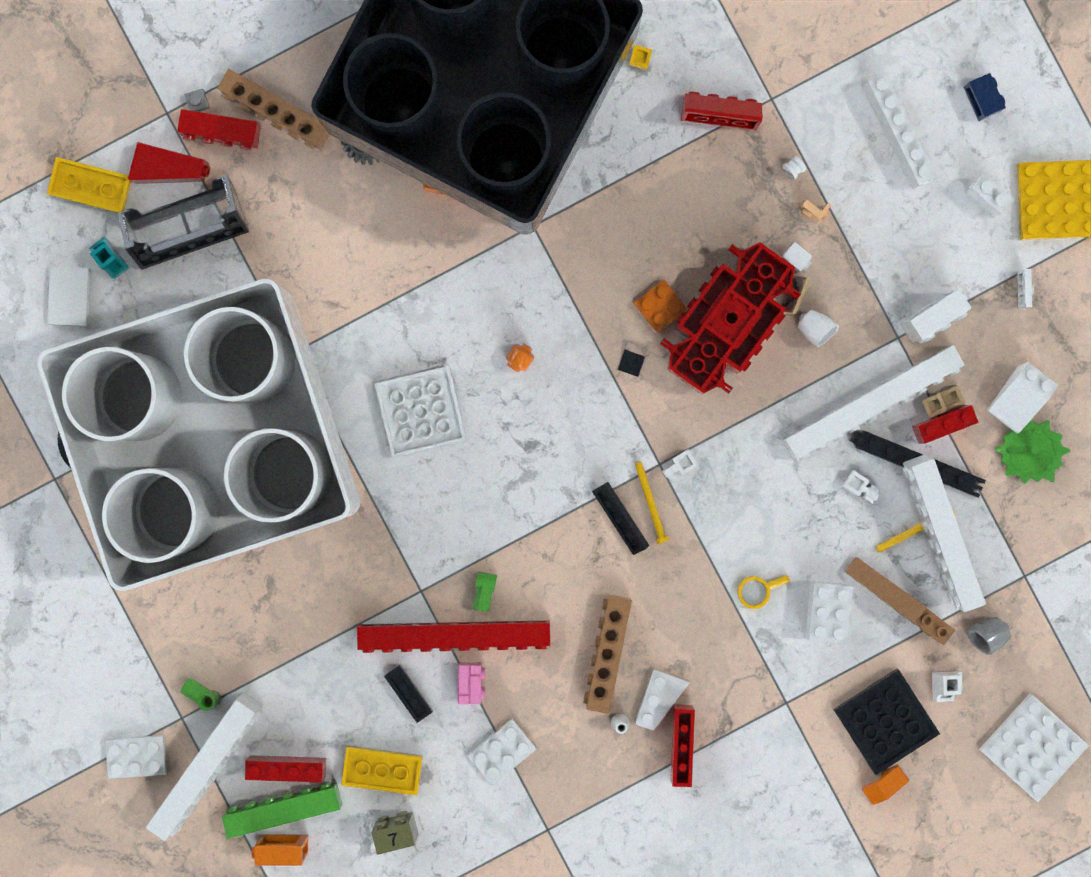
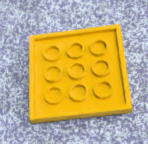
(1054, 199)

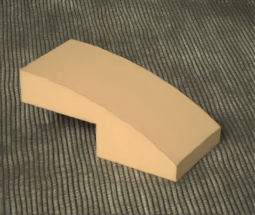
(943, 401)

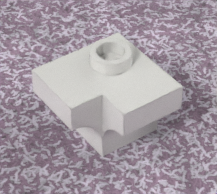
(946, 685)

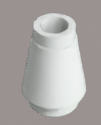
(620, 719)

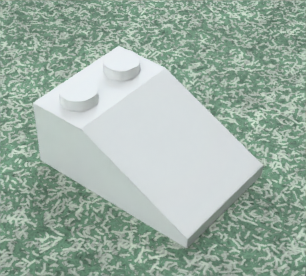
(1022, 397)

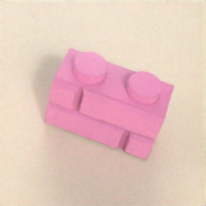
(470, 683)

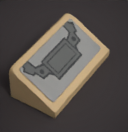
(790, 303)

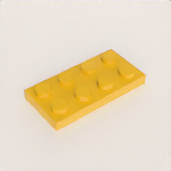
(89, 185)
(382, 770)

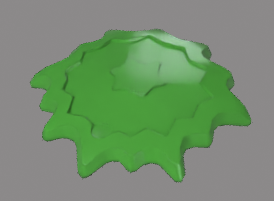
(1033, 452)

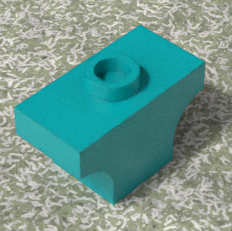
(108, 258)

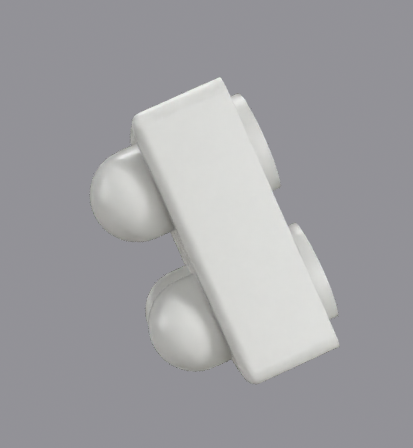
(198, 433)

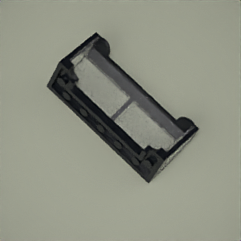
(183, 225)

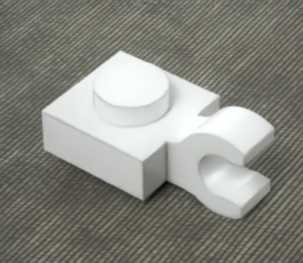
(682, 463)

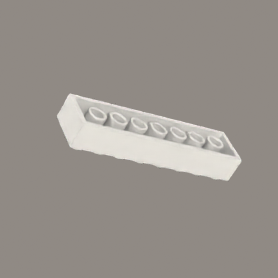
(943, 533)
(204, 767)

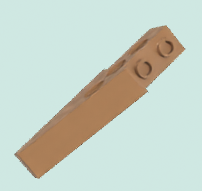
(900, 601)

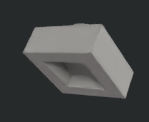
(197, 100)

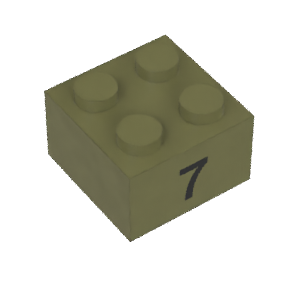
(394, 832)

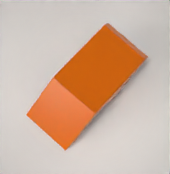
(887, 785)

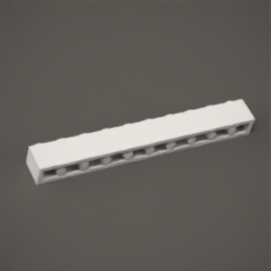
(874, 402)

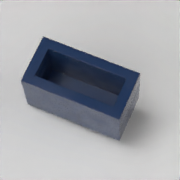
(984, 96)

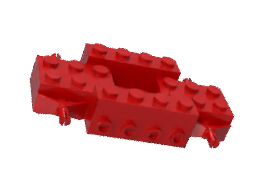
(713, 341)

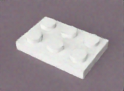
(502, 751)
(136, 756)

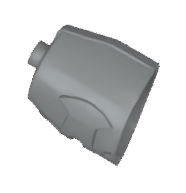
(989, 635)

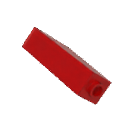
(160, 165)

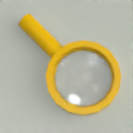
(755, 592)

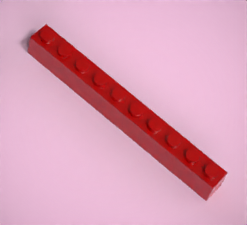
(453, 635)

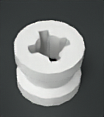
(794, 167)

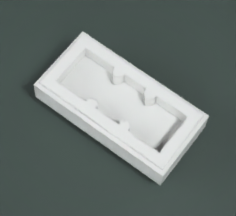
(1025, 288)

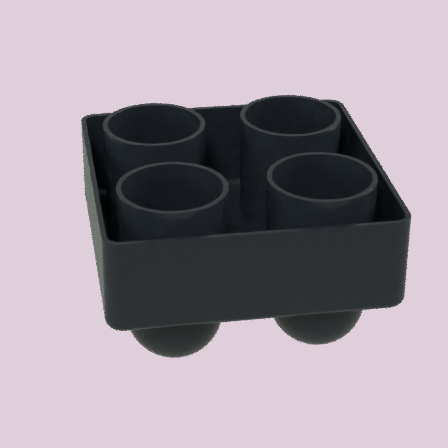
(477, 93)

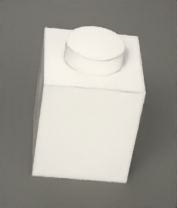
(797, 257)

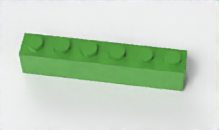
(281, 810)

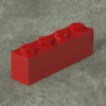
(219, 128)
(682, 745)
(285, 768)

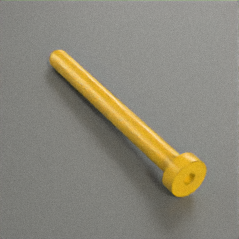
(651, 503)
(900, 537)

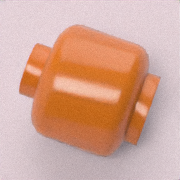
(520, 357)

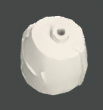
(817, 327)

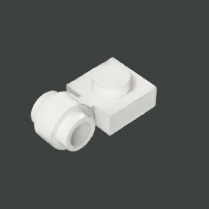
(857, 484)

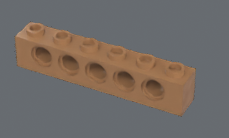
(233, 82)
(603, 702)

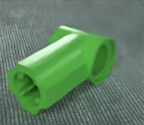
(484, 587)
(198, 693)

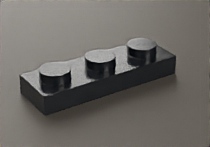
(408, 693)

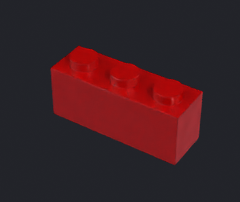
(945, 424)

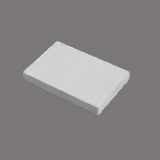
(68, 296)

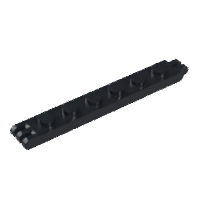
(898, 454)

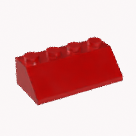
(721, 111)

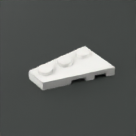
(659, 698)

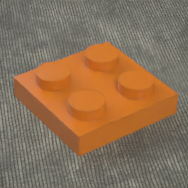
(660, 306)

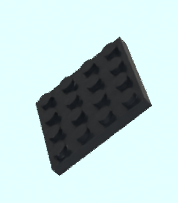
(886, 721)

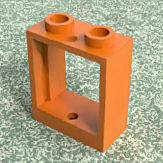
(280, 850)

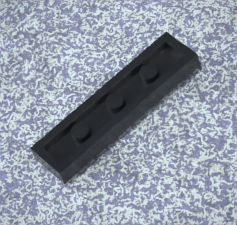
(620, 518)

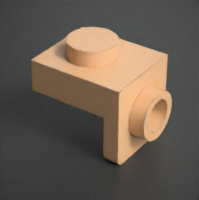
(809, 211)

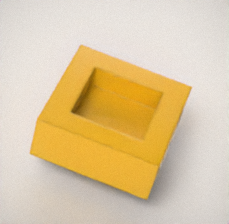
(640, 57)

